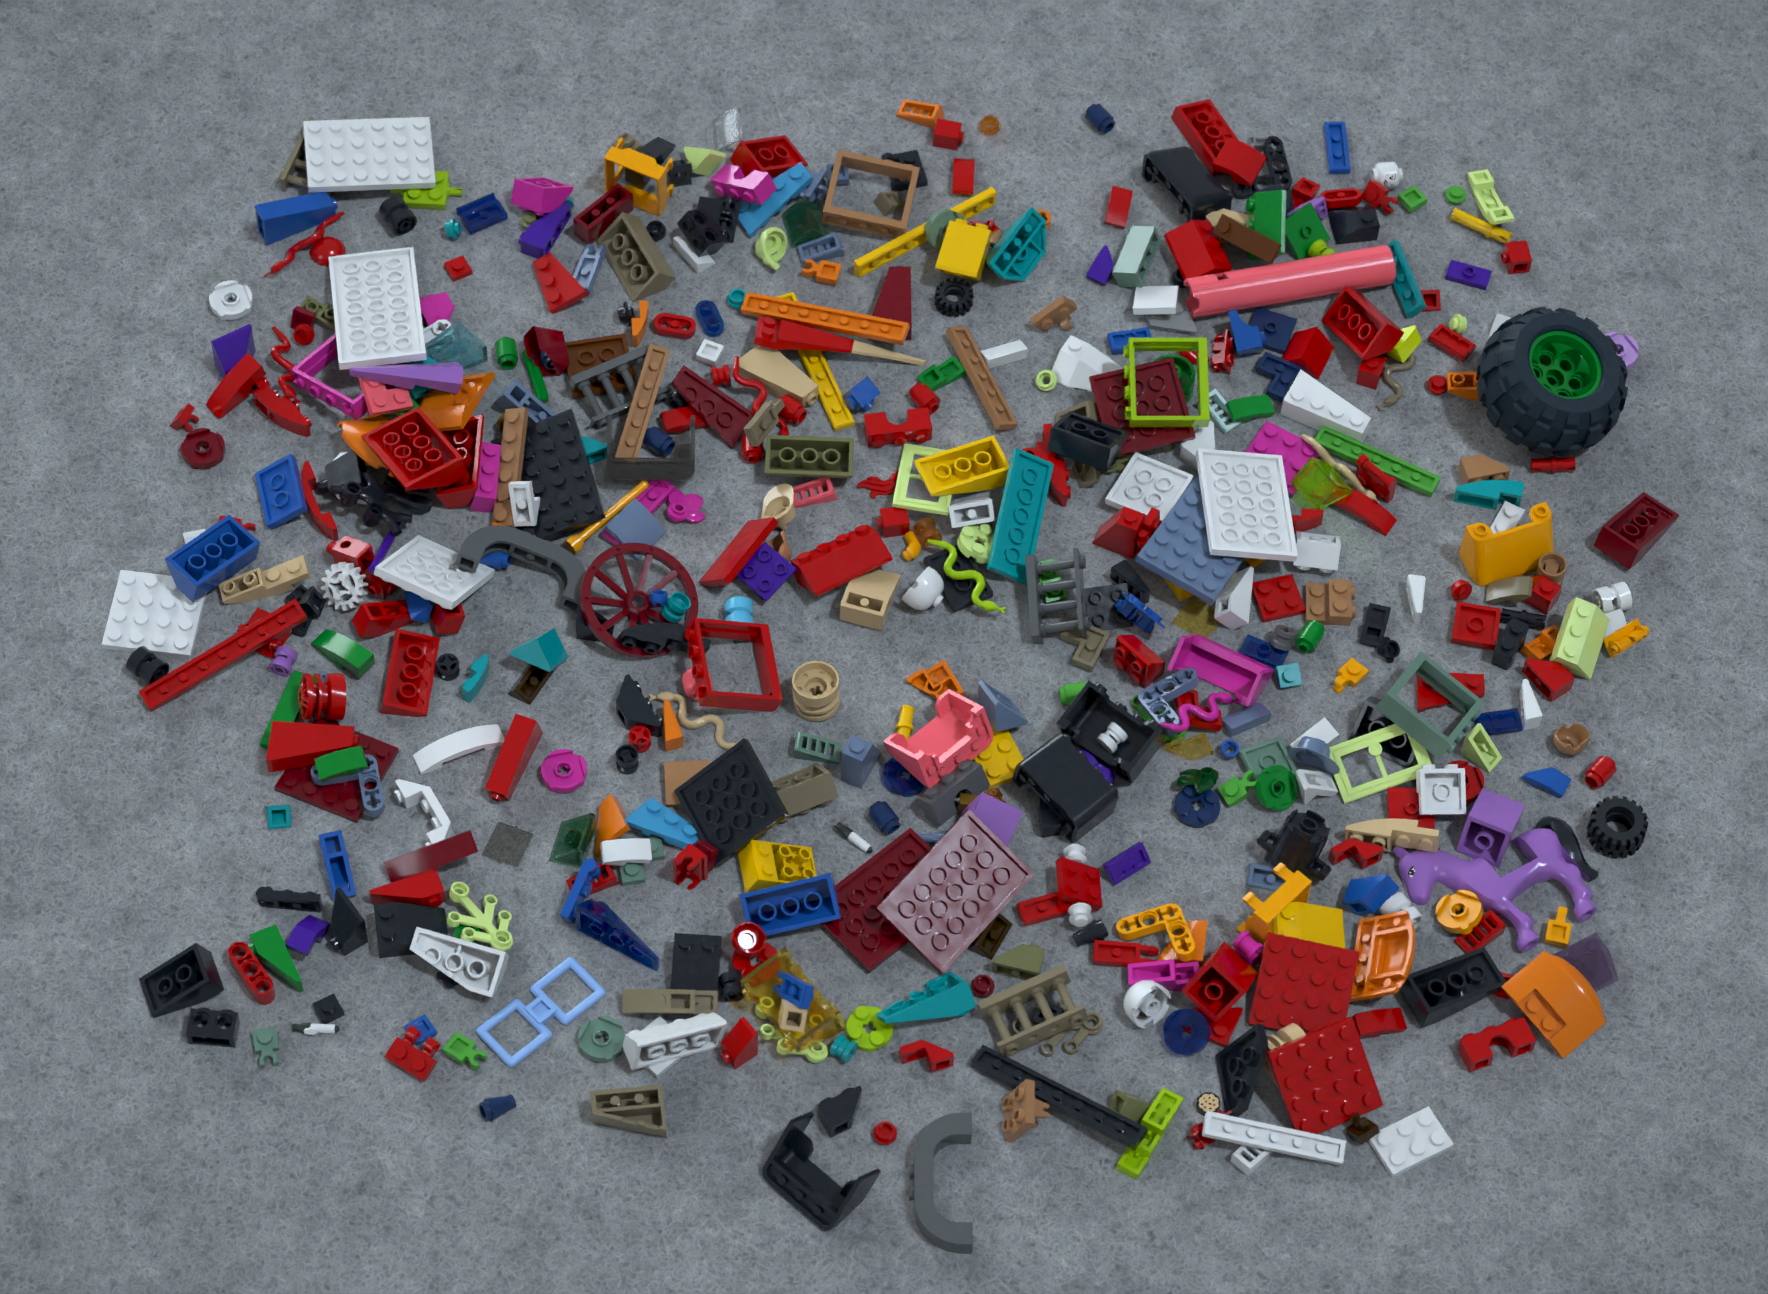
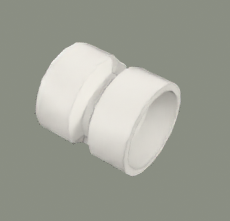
(1612, 598)
(1400, 902)

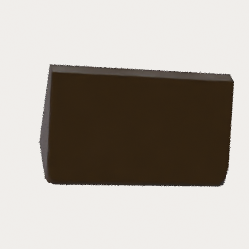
(529, 683)
(991, 937)

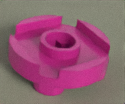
(563, 759)

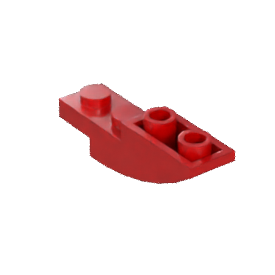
(280, 409)
(1060, 474)

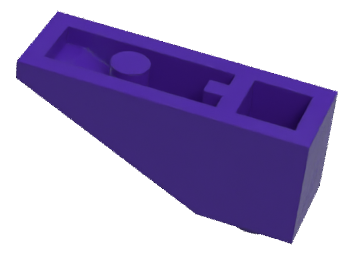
(544, 232)

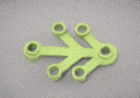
(499, 939)
(811, 1053)

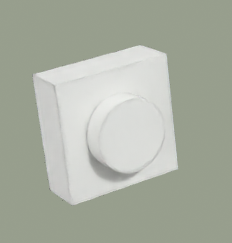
(709, 352)

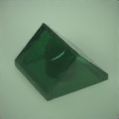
(804, 222)
(574, 841)

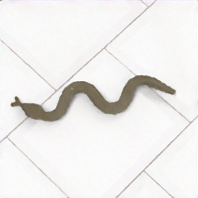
(1398, 367)

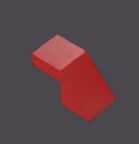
(1363, 853)
(935, 1056)

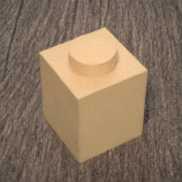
(791, 1017)

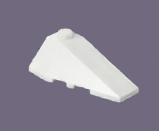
(1079, 361)
(467, 963)

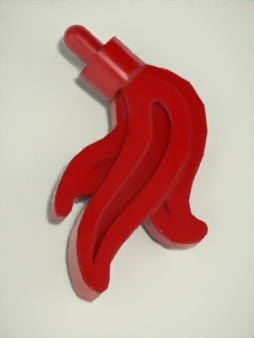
(878, 486)

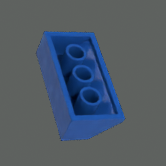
(212, 557)
(792, 904)

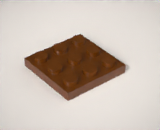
(595, 351)

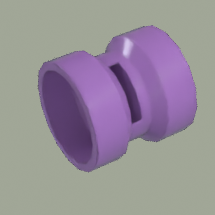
(283, 661)

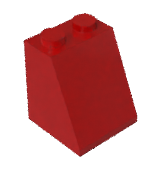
(1220, 982)

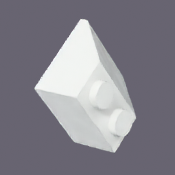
(1317, 551)

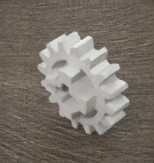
(337, 587)

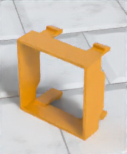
(644, 165)
(1293, 890)

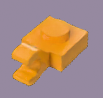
(1349, 674)
(1558, 930)

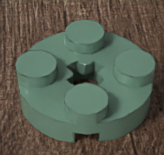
(936, 224)
(597, 1051)

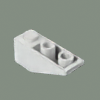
(1234, 601)

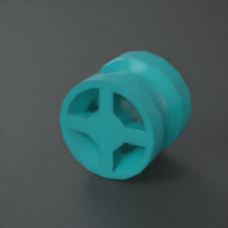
(843, 1048)

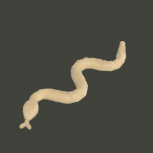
(1339, 467)
(689, 724)

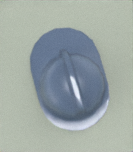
(1314, 753)

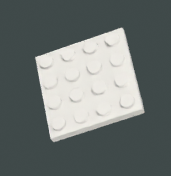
(431, 573)
(152, 614)

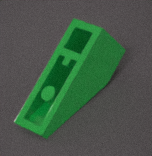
(274, 956)

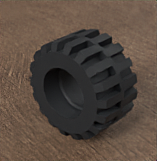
(1610, 840)

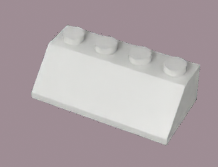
(674, 1040)

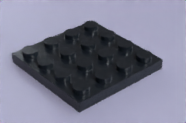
(731, 801)

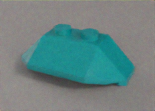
(1019, 247)

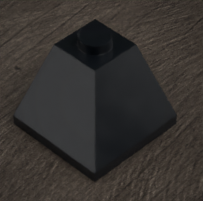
(1354, 224)
(347, 925)

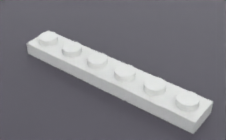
(1274, 1138)

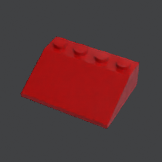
(416, 451)

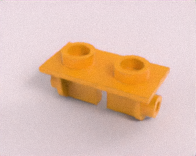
(1625, 637)

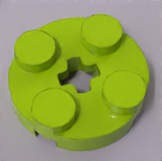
(876, 1039)

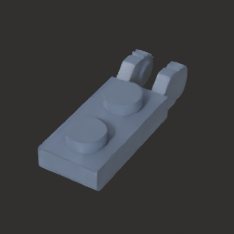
(589, 266)

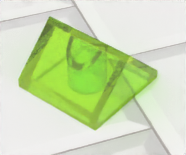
(1320, 484)

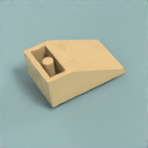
(869, 598)

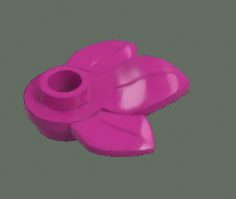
(684, 507)

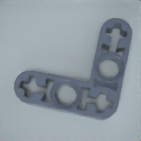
(1159, 702)
(363, 776)

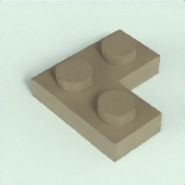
(1089, 648)

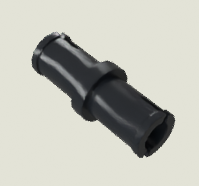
(1524, 616)

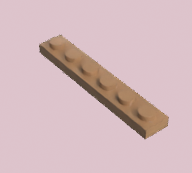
(981, 378)
(642, 402)
(510, 462)

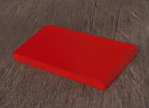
(738, 552)

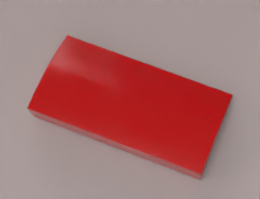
(1203, 130)
(409, 674)

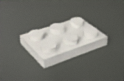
(1410, 1142)

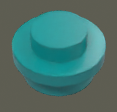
(453, 229)
(736, 298)

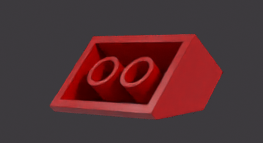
(1197, 249)

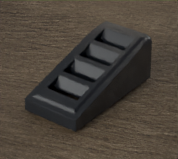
(1124, 573)

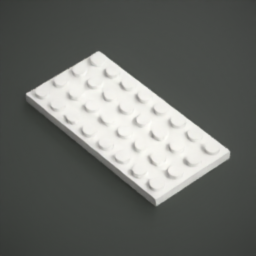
(377, 308)

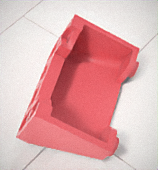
(953, 736)

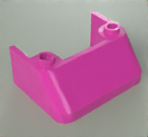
(1222, 667)

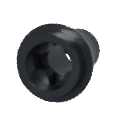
(1093, 931)

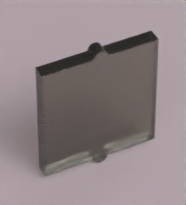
(507, 844)

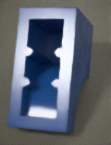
(1247, 338)

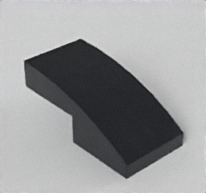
(312, 605)
(1375, 625)

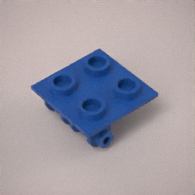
(1144, 618)

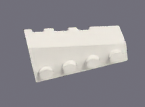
(1318, 406)

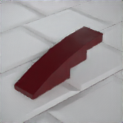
(431, 856)

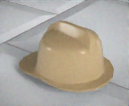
(780, 505)

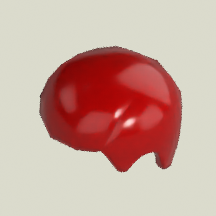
(748, 939)

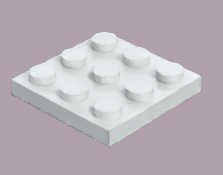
(1148, 485)

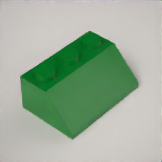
(1268, 217)

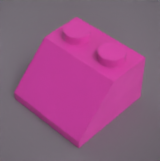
(539, 194)

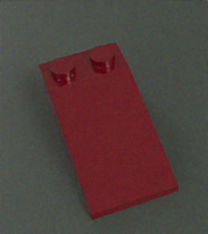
(1635, 530)

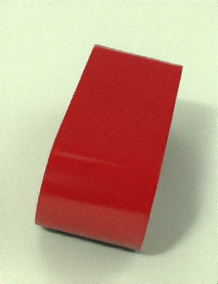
(248, 964)

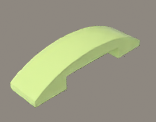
(1487, 198)

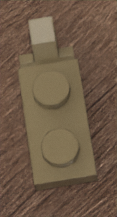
(763, 421)

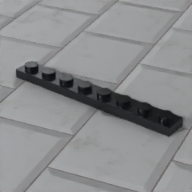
(1061, 1098)

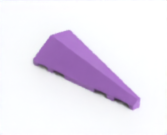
(438, 376)

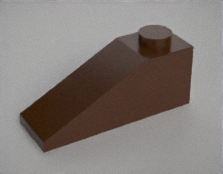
(1247, 238)

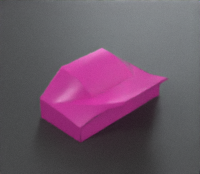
(435, 308)

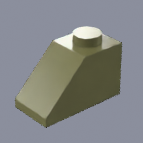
(1020, 962)

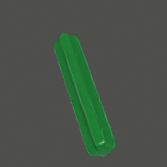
(536, 379)

